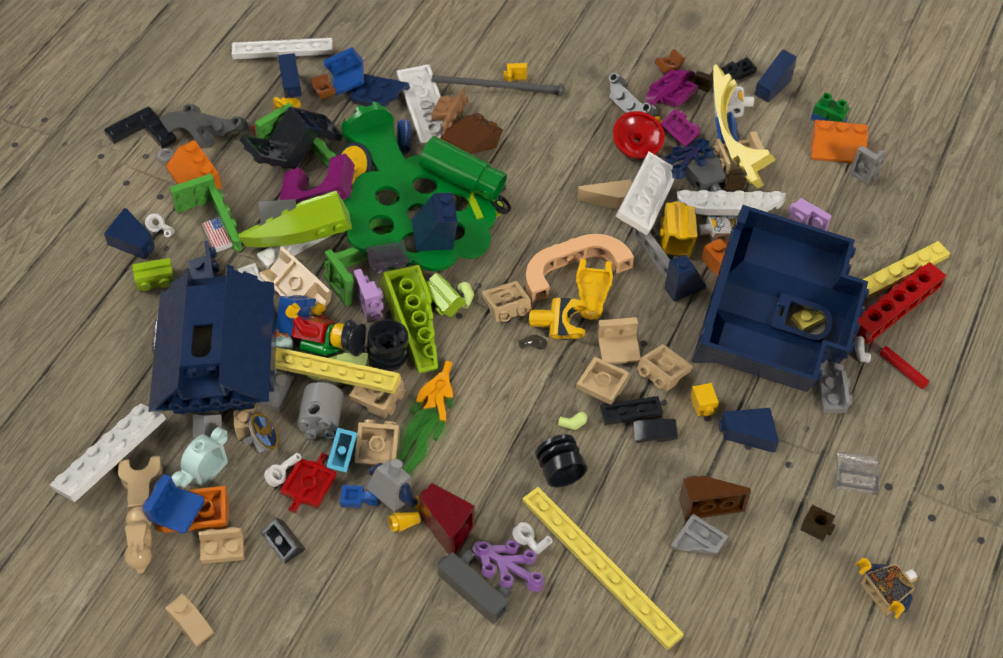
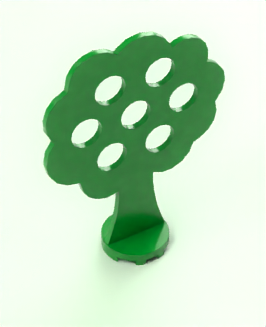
(375, 129)

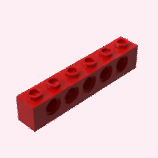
(899, 301)

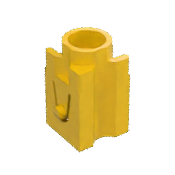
(678, 229)

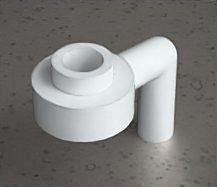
(168, 231)
(276, 474)
(524, 535)

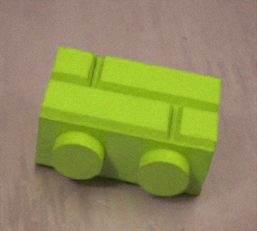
(153, 274)
(444, 295)

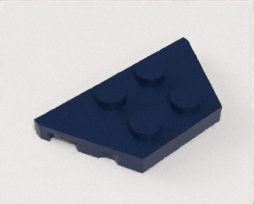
(377, 90)

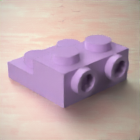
(809, 214)
(369, 296)

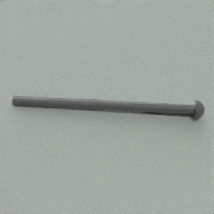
(502, 84)

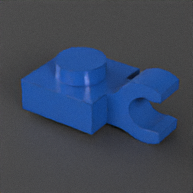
(354, 496)

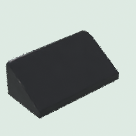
(282, 540)

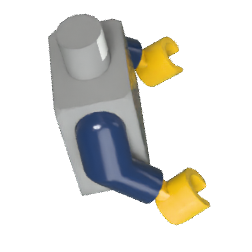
(392, 485)

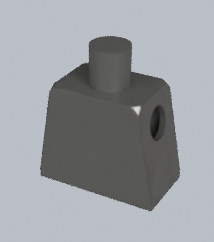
(708, 177)

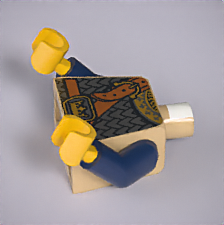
(888, 586)

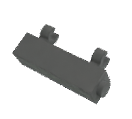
(472, 587)

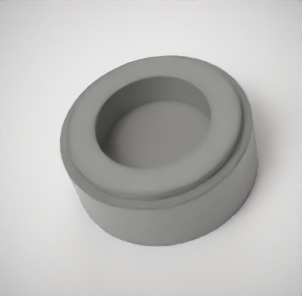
(164, 156)

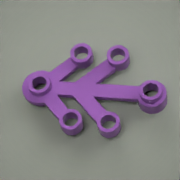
(484, 552)

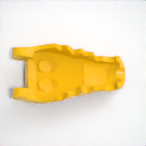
(593, 288)

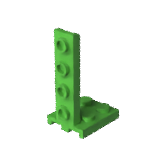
(267, 124)
(199, 192)
(337, 275)

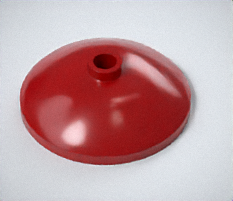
(641, 127)

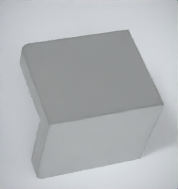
(205, 424)

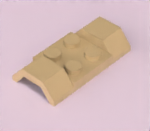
(294, 278)

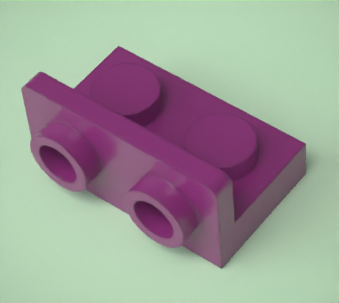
(680, 127)

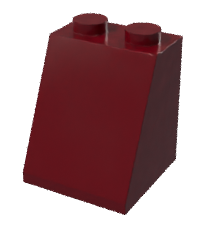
(447, 516)

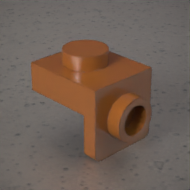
(670, 63)
(322, 87)

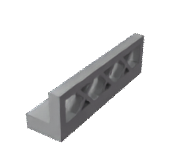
(653, 249)

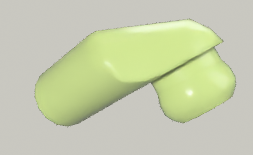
(468, 293)
(574, 422)

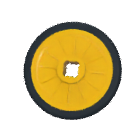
(360, 156)

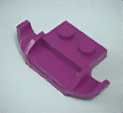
(672, 88)

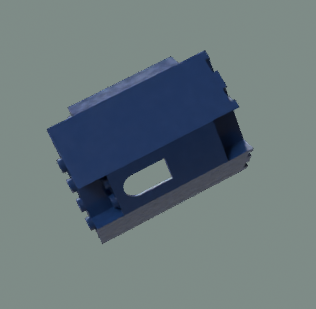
(242, 344)

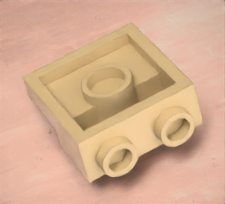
(507, 301)
(663, 367)
(603, 380)
(376, 401)
(376, 442)

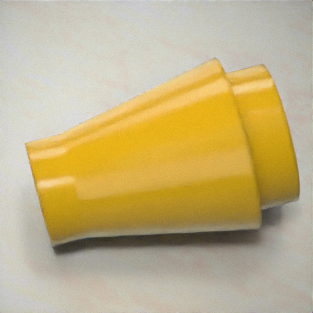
(403, 520)

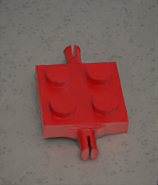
(308, 483)

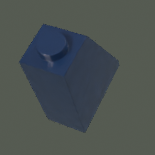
(289, 75)
(776, 76)
(129, 235)
(682, 278)
(750, 428)

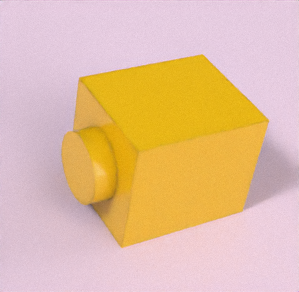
(704, 399)

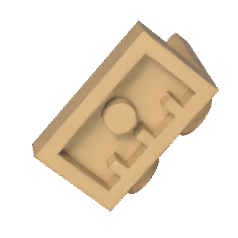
(618, 340)

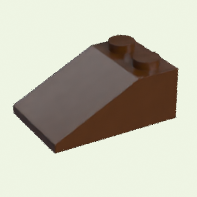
(473, 134)
(711, 497)

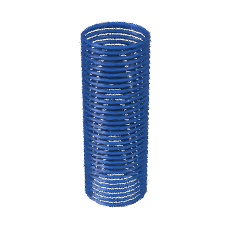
(404, 135)

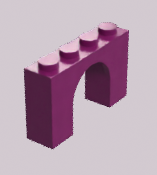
(338, 179)

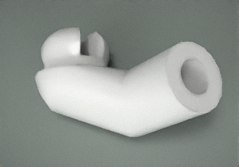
(860, 350)

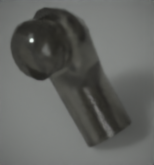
(534, 341)

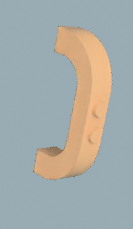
(569, 252)

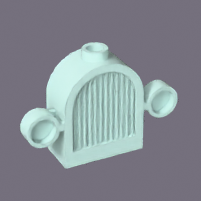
(202, 460)

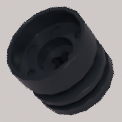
(387, 344)
(561, 460)

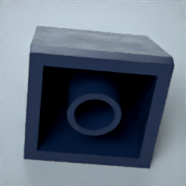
(436, 223)

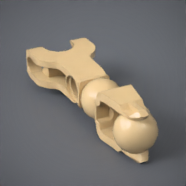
(140, 487)

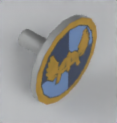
(262, 433)

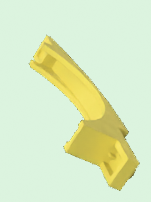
(749, 159)

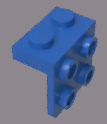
(172, 506)

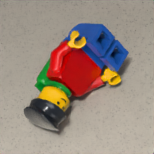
(318, 333)

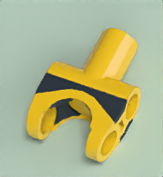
(559, 318)

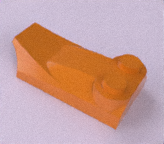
(213, 513)

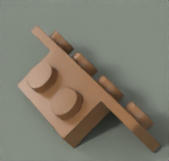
(450, 109)

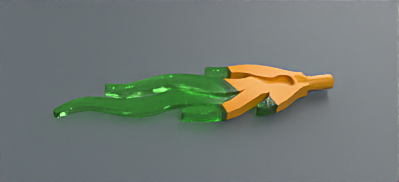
(432, 413)

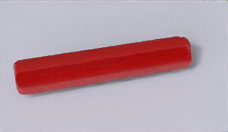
(904, 367)

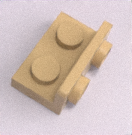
(221, 545)

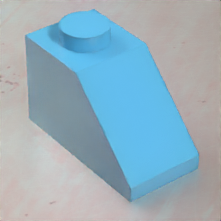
(342, 450)

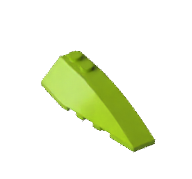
(305, 223)
(411, 306)

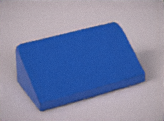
(732, 124)

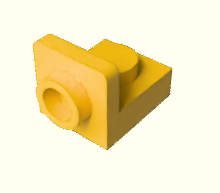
(515, 71)
(281, 102)

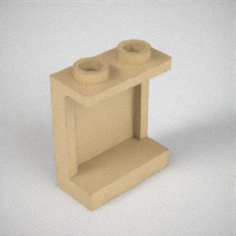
(728, 164)

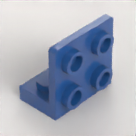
(346, 70)

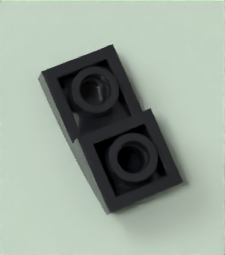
(740, 69)
(655, 429)

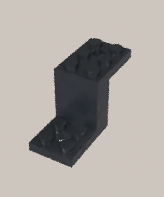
(291, 138)

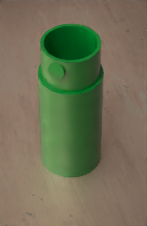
(462, 168)

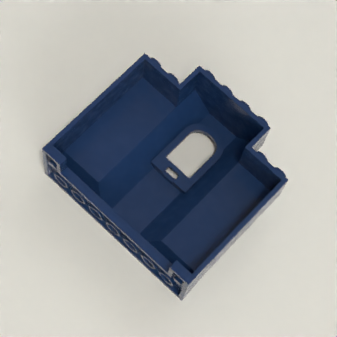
(768, 268)

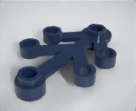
(699, 146)

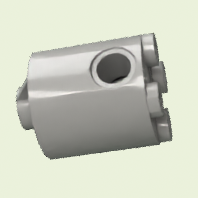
(320, 410)

